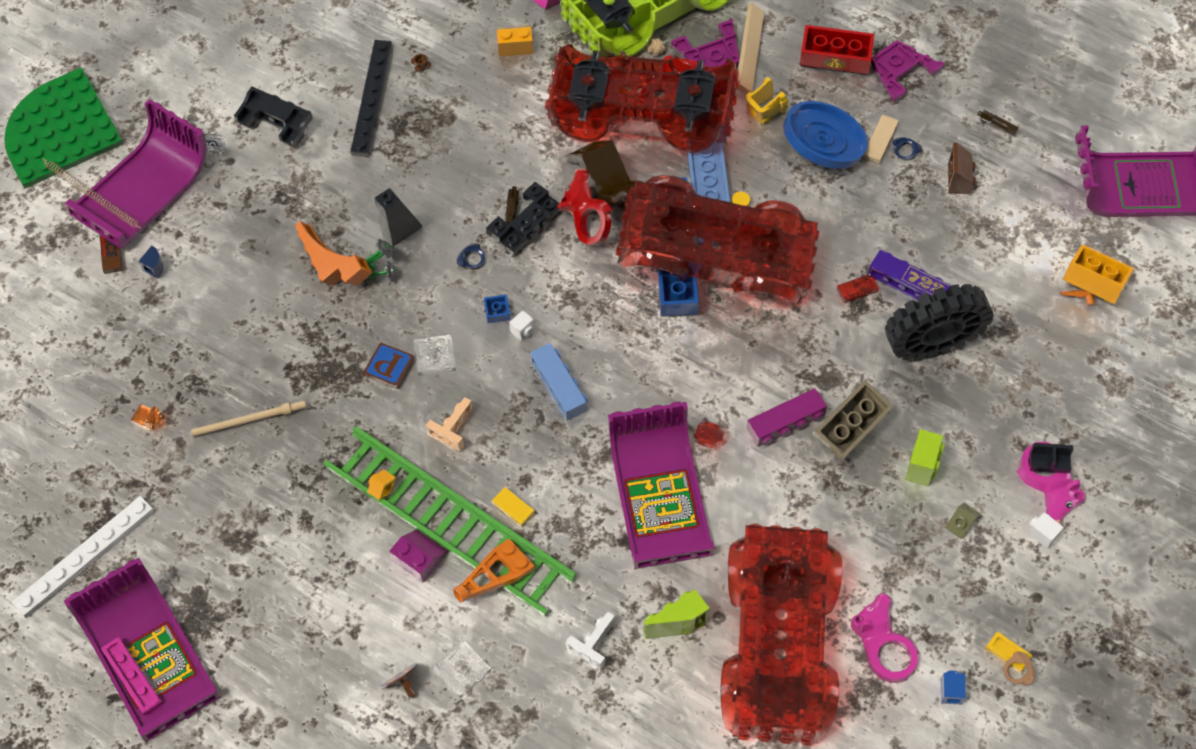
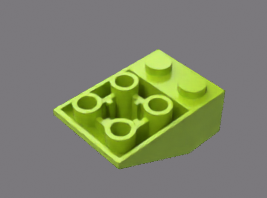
(678, 618)

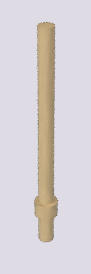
(285, 409)

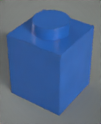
(953, 688)

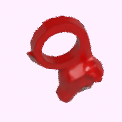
(580, 204)

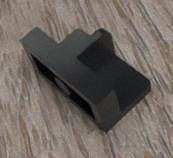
(1050, 457)

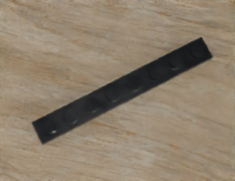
(371, 98)

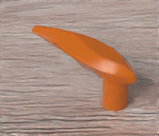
(1081, 294)

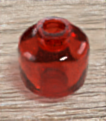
(708, 434)

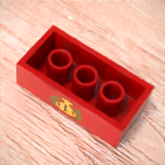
(837, 49)

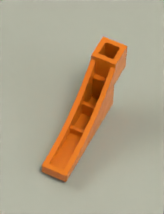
(329, 264)

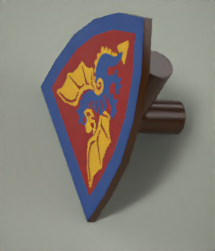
(401, 677)

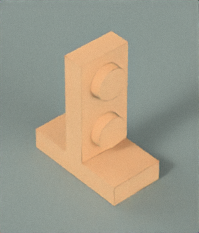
(446, 433)

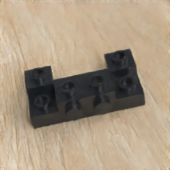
(276, 112)
(528, 223)

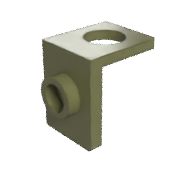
(962, 520)

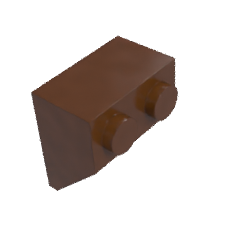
(960, 170)

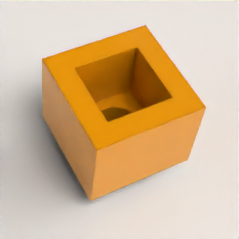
(381, 484)

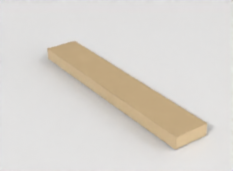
(750, 47)

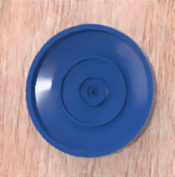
(825, 134)

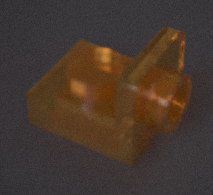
(146, 417)

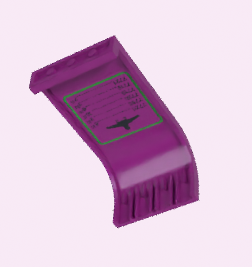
(1137, 181)

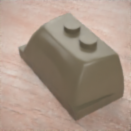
(852, 420)

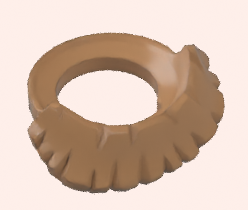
(1028, 677)

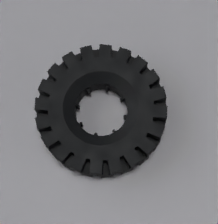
(938, 322)

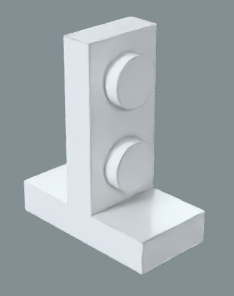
(592, 641)

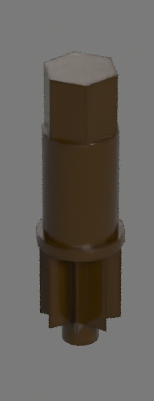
(997, 122)
(512, 203)

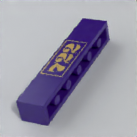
(903, 276)

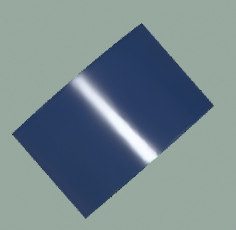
(151, 262)

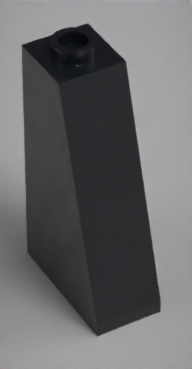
(395, 217)

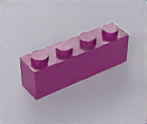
(786, 417)

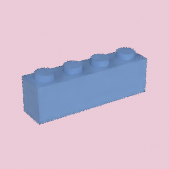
(558, 381)

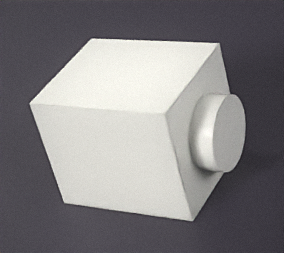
(1045, 529)

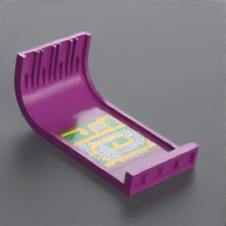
(658, 485)
(133, 608)

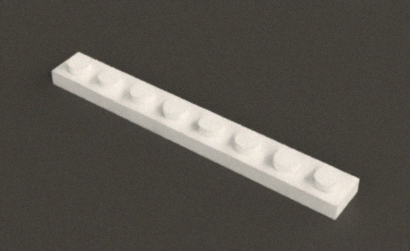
(82, 557)

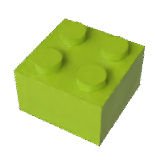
(925, 458)

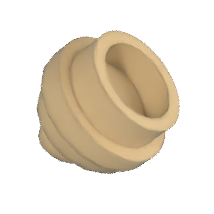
(656, 47)

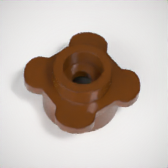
(420, 62)

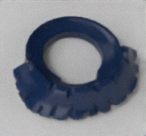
(916, 147)
(473, 247)

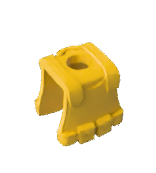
(762, 94)

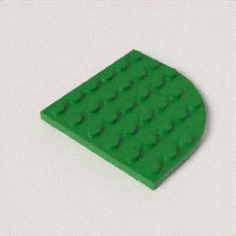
(58, 123)

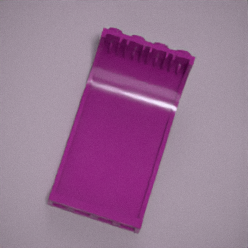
(146, 179)

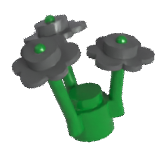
(384, 249)

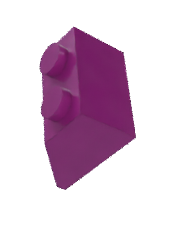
(417, 554)

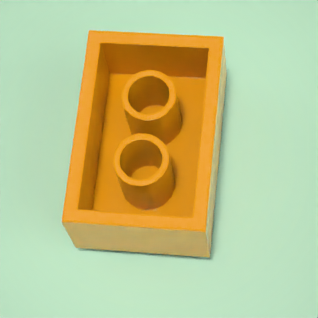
(1098, 274)

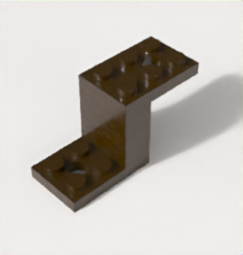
(605, 169)

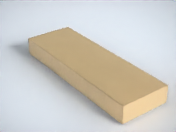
(880, 139)

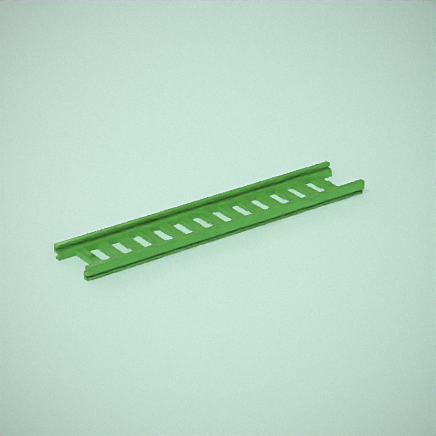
(460, 505)

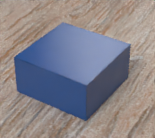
(497, 308)

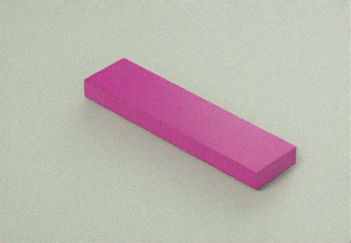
(131, 675)

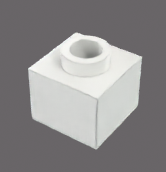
(522, 325)

